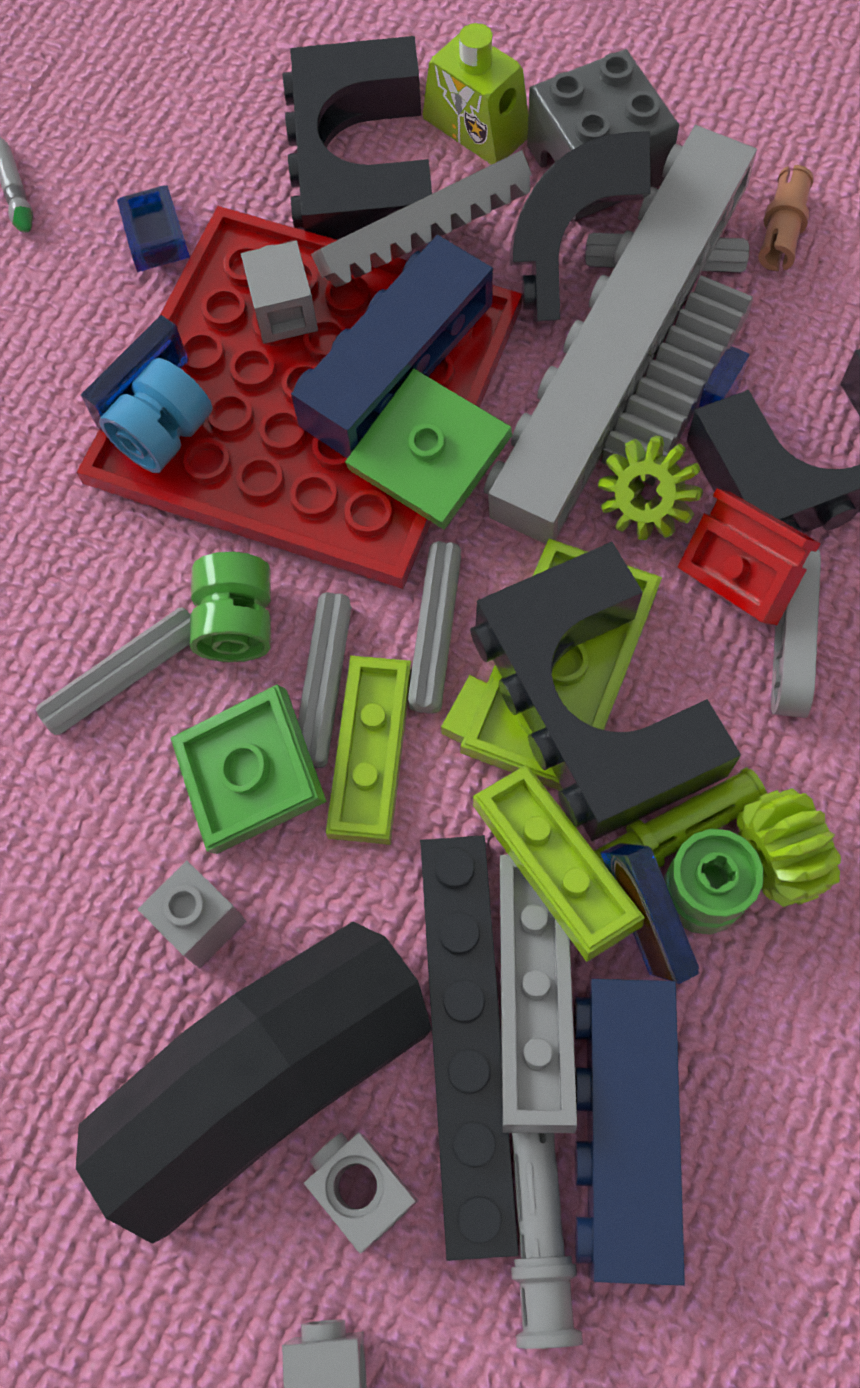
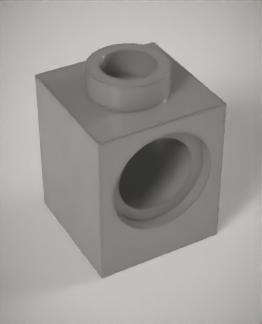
(280, 291)
(192, 915)
(390, 1202)
(325, 1357)

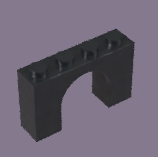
(330, 92)
(747, 460)
(603, 773)

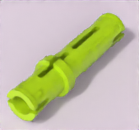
(699, 813)

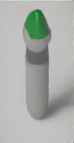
(19, 209)

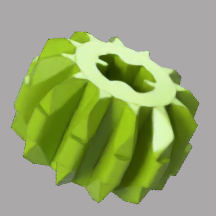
(629, 488)
(792, 846)

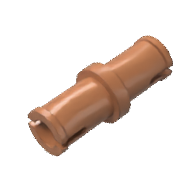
(786, 218)

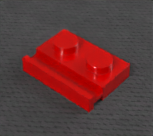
(748, 557)

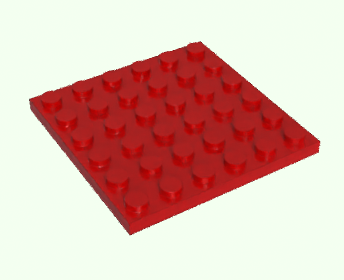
(250, 459)

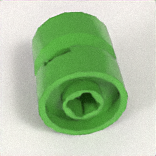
(230, 608)
(714, 880)

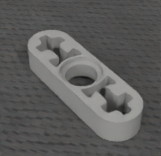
(797, 646)

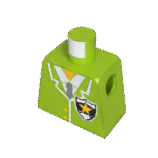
(477, 95)

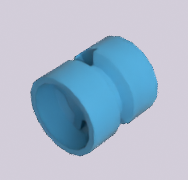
(161, 410)

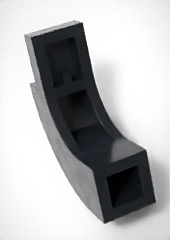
(592, 173)

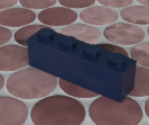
(403, 330)
(631, 1133)

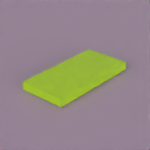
(583, 677)

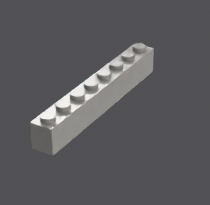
(620, 336)

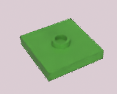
(429, 448)
(247, 770)

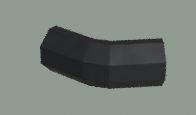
(248, 1079)

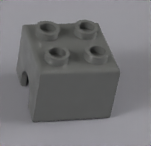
(597, 102)

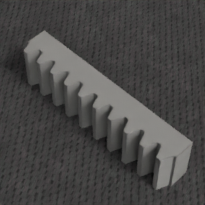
(423, 220)
(681, 369)
(534, 1012)

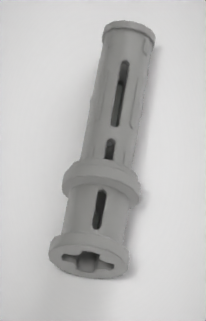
(543, 1267)

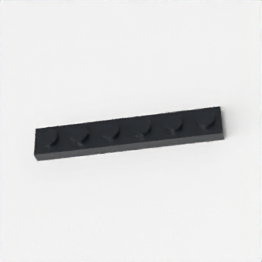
(467, 1051)

